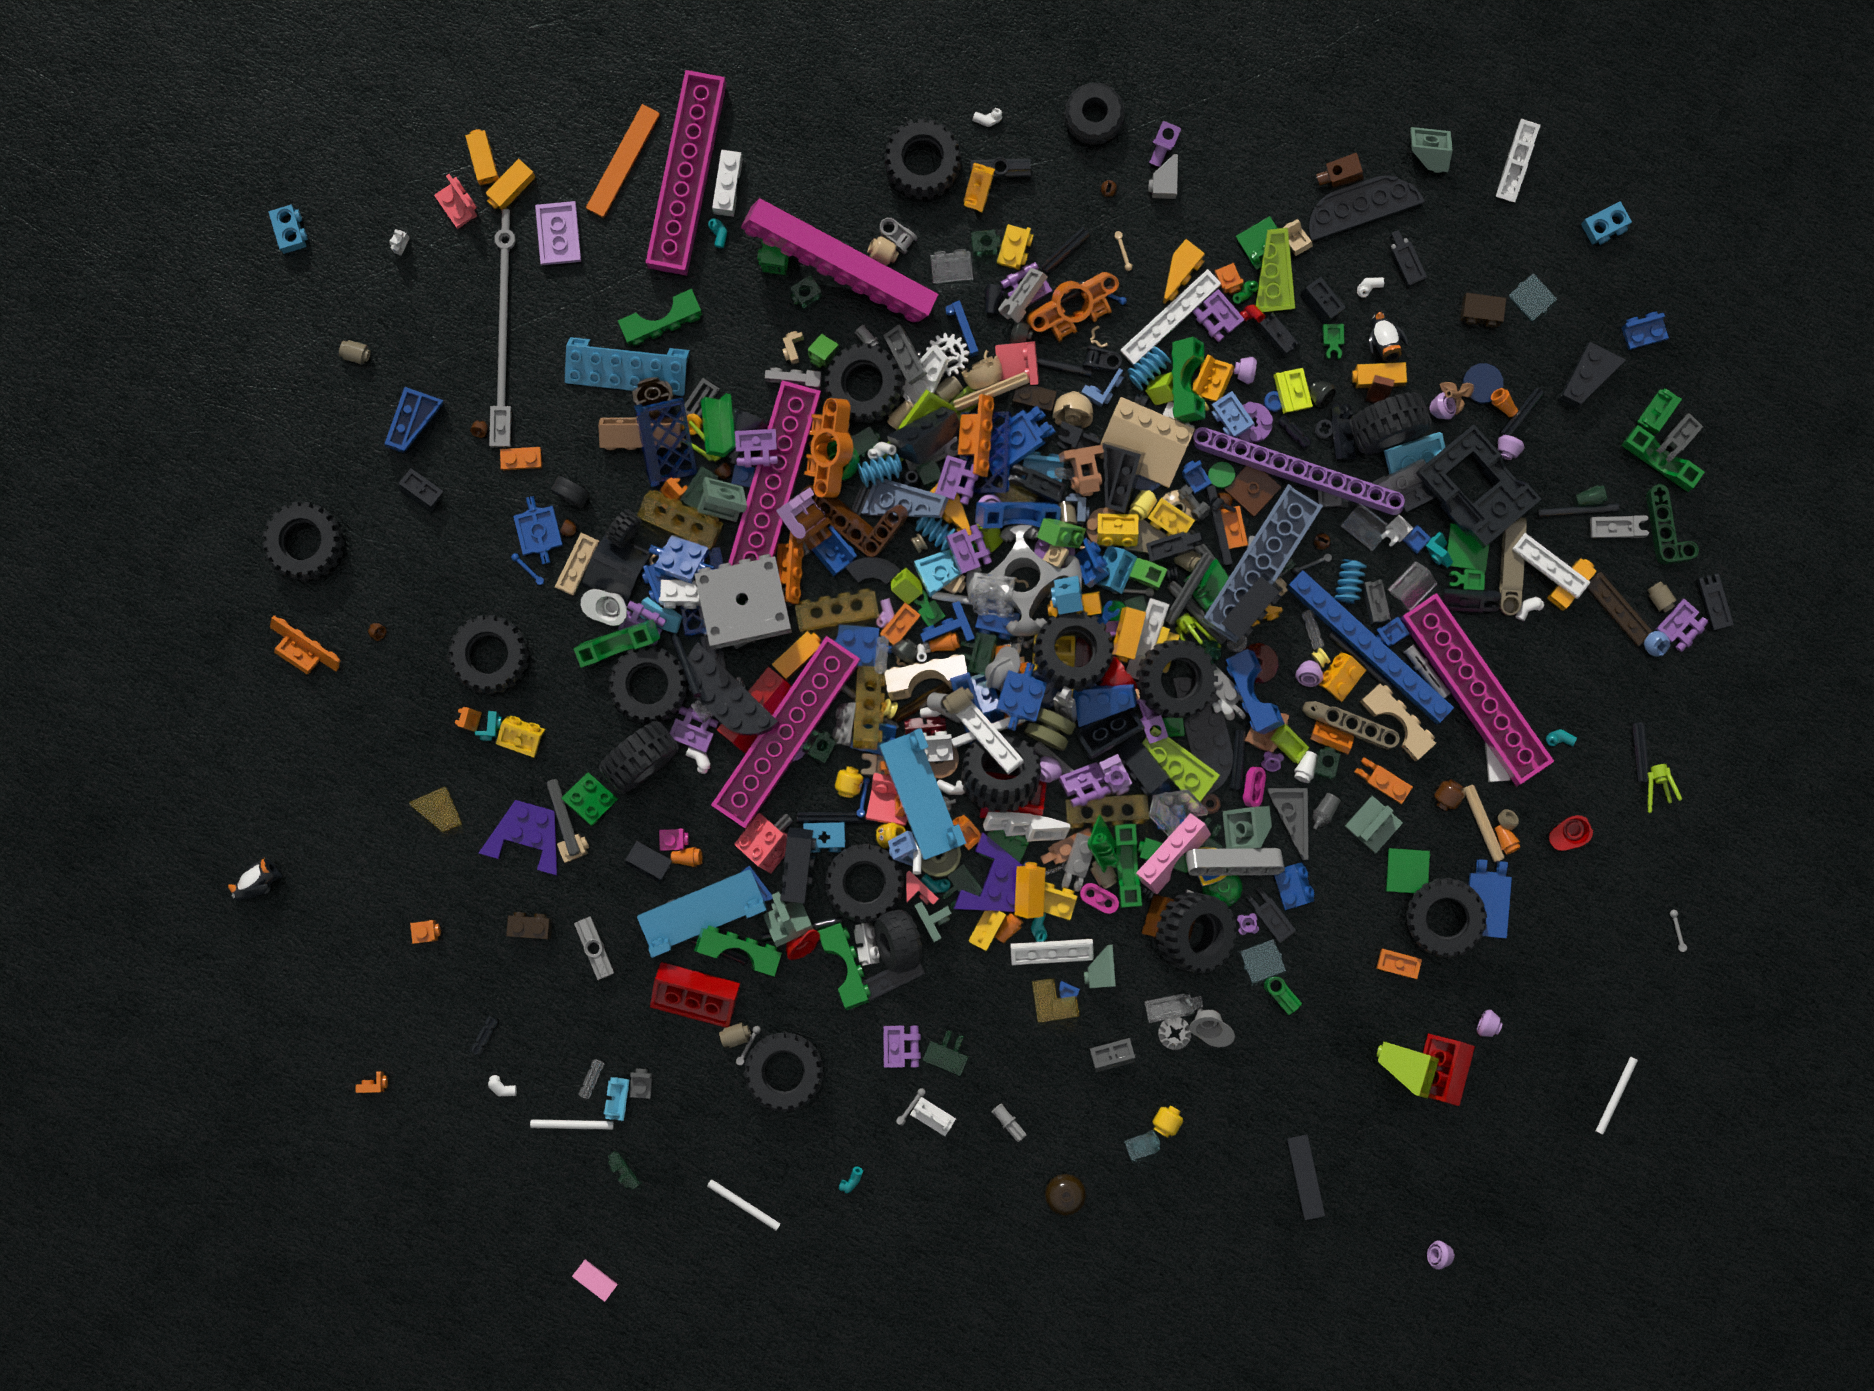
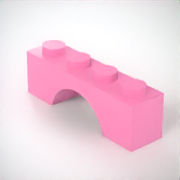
(1158, 868)

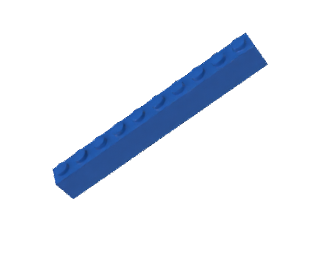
(1370, 647)

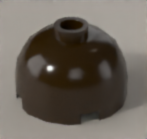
(651, 392)
(1065, 1194)

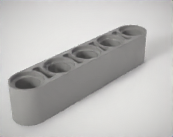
(1234, 862)

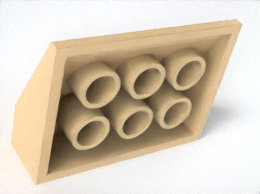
(1152, 433)

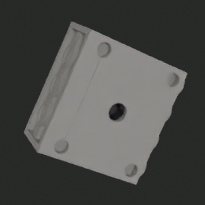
(763, 612)

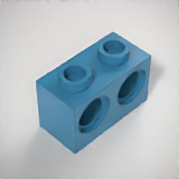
(1604, 220)
(284, 230)
(1119, 567)

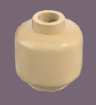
(882, 250)

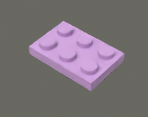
(558, 233)

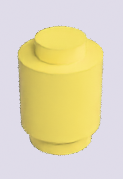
(1143, 504)

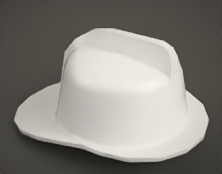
(604, 607)

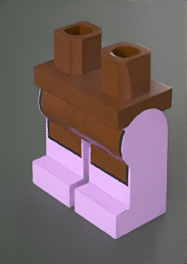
(805, 519)

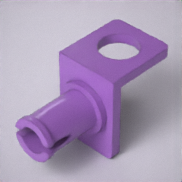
(1163, 144)
(1149, 719)

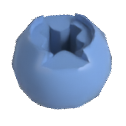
(1657, 643)

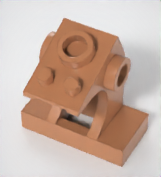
(1087, 484)

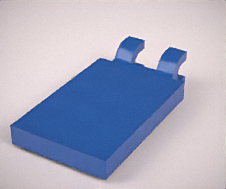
(1024, 437)
(1495, 891)

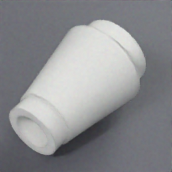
(1305, 770)

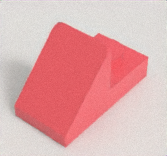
(914, 885)

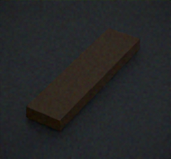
(1619, 609)

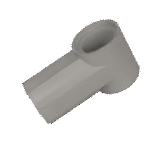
(935, 703)

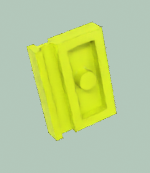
(1293, 390)

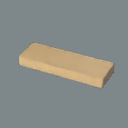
(577, 564)

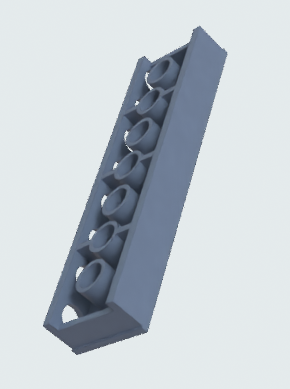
(1265, 554)

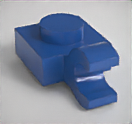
(1106, 614)

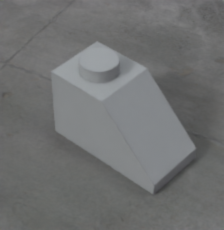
(1165, 180)

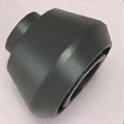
(1021, 333)
(1322, 393)
(905, 651)

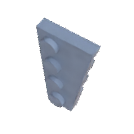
(916, 501)

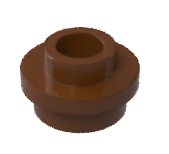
(1216, 801)

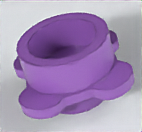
(1272, 765)
(1122, 776)
(1253, 924)

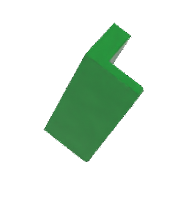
(718, 425)

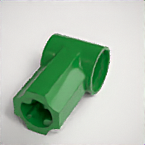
(1283, 995)

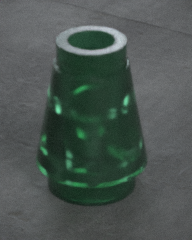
(1592, 496)

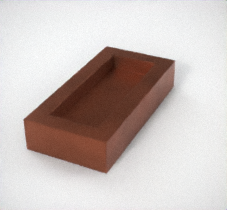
(1379, 389)

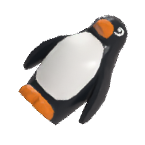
(1386, 338)
(255, 880)

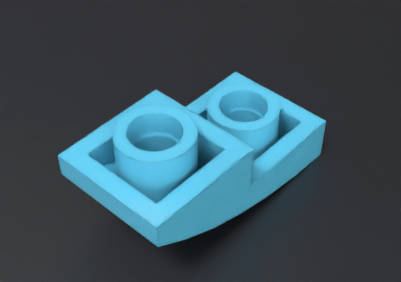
(672, 618)

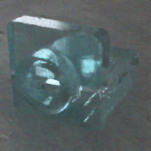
(1142, 1145)

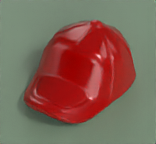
(1571, 833)
(802, 945)

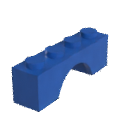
(1004, 513)
(1244, 669)

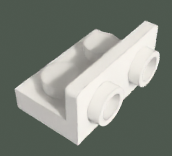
(679, 593)
(939, 747)

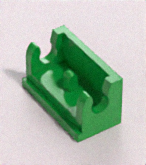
(1659, 411)

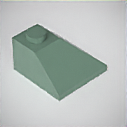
(1432, 148)
(1246, 827)
(1101, 970)

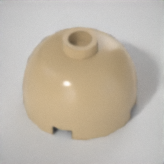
(983, 373)
(1073, 409)

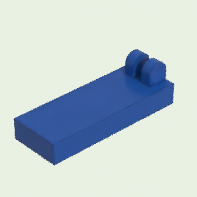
(956, 308)

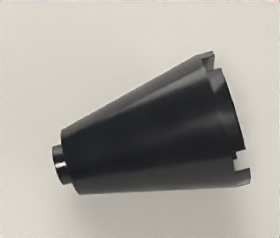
(743, 422)

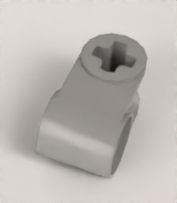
(898, 235)

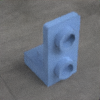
(1094, 395)
(903, 847)

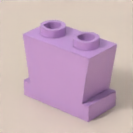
(1105, 767)

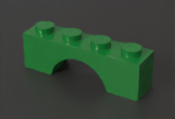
(684, 309)
(1187, 356)
(1677, 470)
(616, 642)
(1126, 851)
(762, 958)
(852, 990)

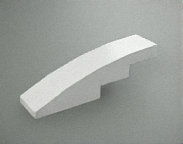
(1517, 160)
(1032, 826)

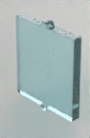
(1532, 297)
(1262, 961)

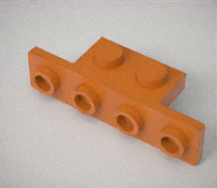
(976, 435)
(789, 566)
(301, 650)

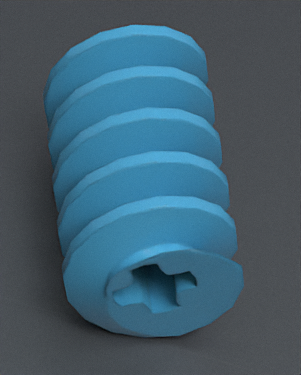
(1148, 367)
(883, 468)
(935, 530)
(1350, 581)

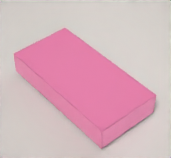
(595, 1280)

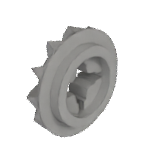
(1165, 1031)

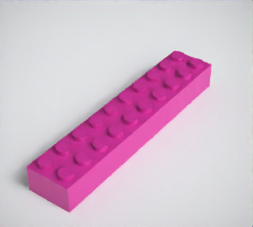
(686, 172)
(839, 261)
(775, 484)
(1476, 690)
(798, 717)

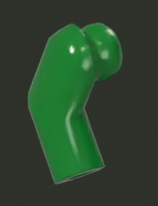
(1246, 291)

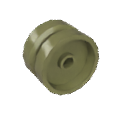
(1049, 730)
(944, 866)

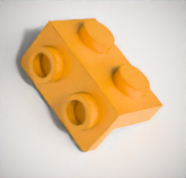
(1212, 379)
(1342, 676)

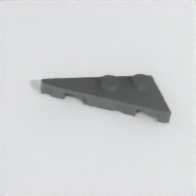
(1293, 810)

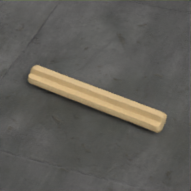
(993, 390)
(1483, 823)

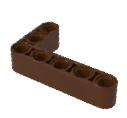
(854, 522)

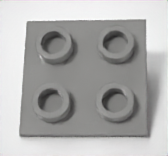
(843, 731)

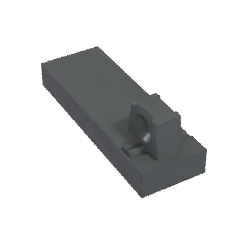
(905, 354)

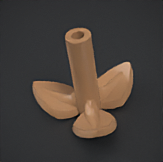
(1451, 391)

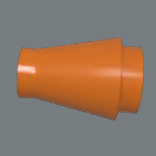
(1503, 401)
(946, 642)
(1507, 840)
(688, 857)
(1008, 927)

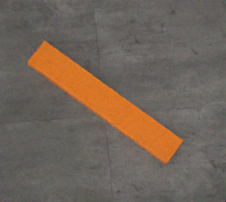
(623, 161)

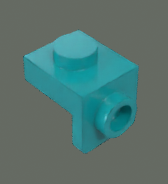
(1438, 554)
(493, 724)

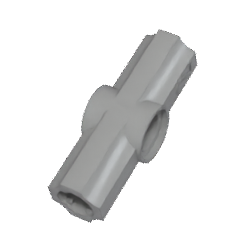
(588, 935)

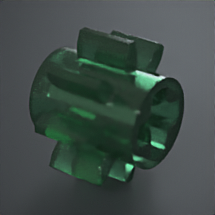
(1211, 648)

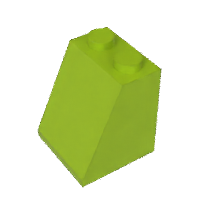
(1409, 1067)

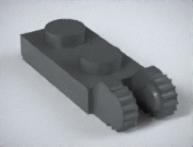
(1680, 436)

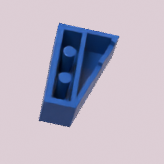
(411, 417)

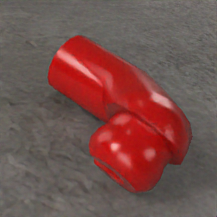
(1252, 312)

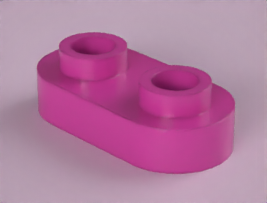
(1254, 787)
(1099, 898)

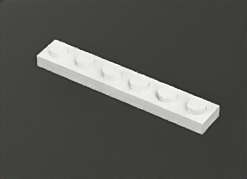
(1170, 317)

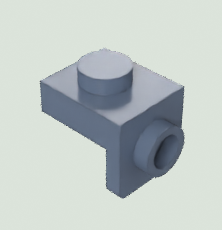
(1082, 511)

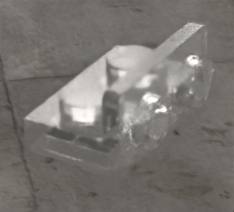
(951, 266)

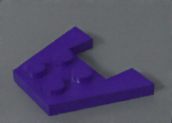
(530, 827)
(1000, 884)

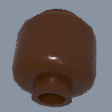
(1449, 795)

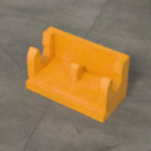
(978, 187)

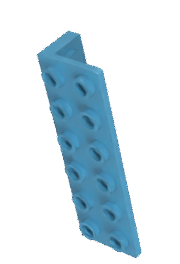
(621, 367)
(921, 795)
(697, 910)

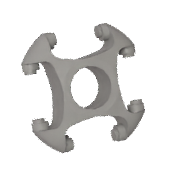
(1022, 556)

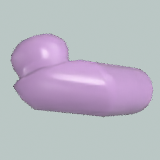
(887, 613)

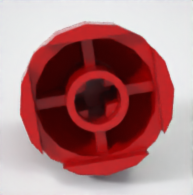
(1117, 675)

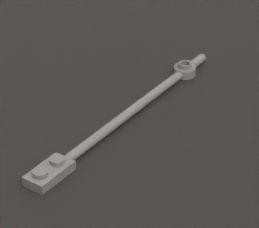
(501, 415)

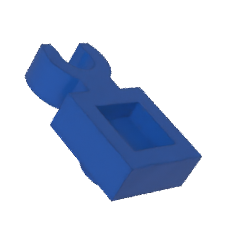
(743, 476)

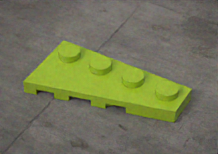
(1276, 280)
(926, 404)
(1182, 766)

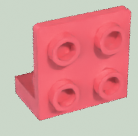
(455, 203)
(1018, 358)
(882, 802)
(763, 843)

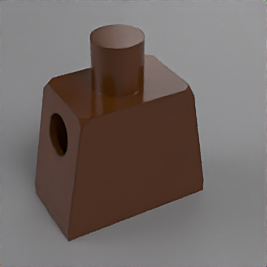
(1349, 168)

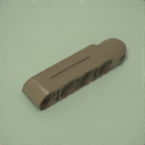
(1511, 569)
(1320, 714)

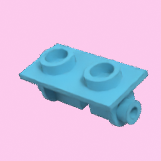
(618, 1090)

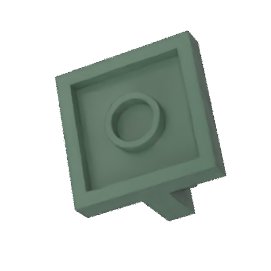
(722, 499)
(1373, 824)
(939, 917)
(787, 920)

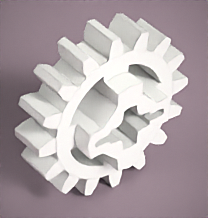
(954, 356)

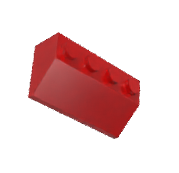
(769, 692)
(694, 995)

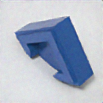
(1067, 990)

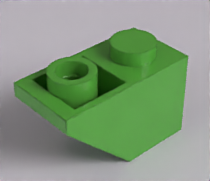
(822, 351)
(1061, 533)
(1147, 573)

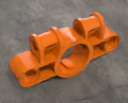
(1095, 305)
(832, 423)

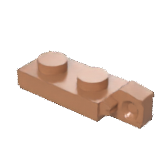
(1061, 850)

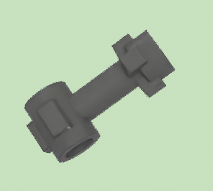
(1200, 510)

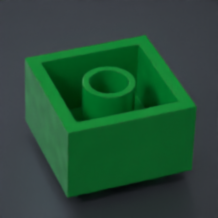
(772, 259)

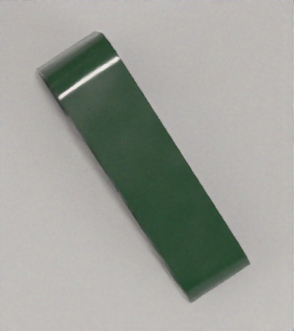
(1666, 524)

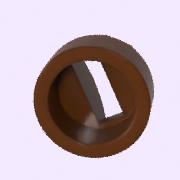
(1112, 191)
(479, 429)
(723, 471)
(1226, 497)
(568, 528)
(1319, 544)
(381, 631)

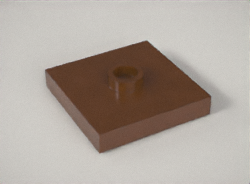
(1252, 489)

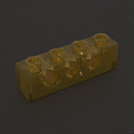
(650, 512)
(868, 611)
(863, 737)
(1138, 803)

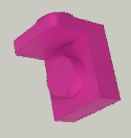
(673, 839)

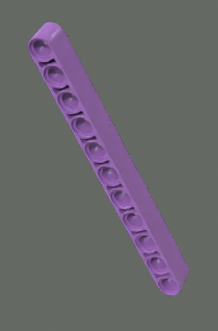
(1305, 478)

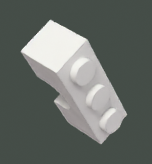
(726, 183)

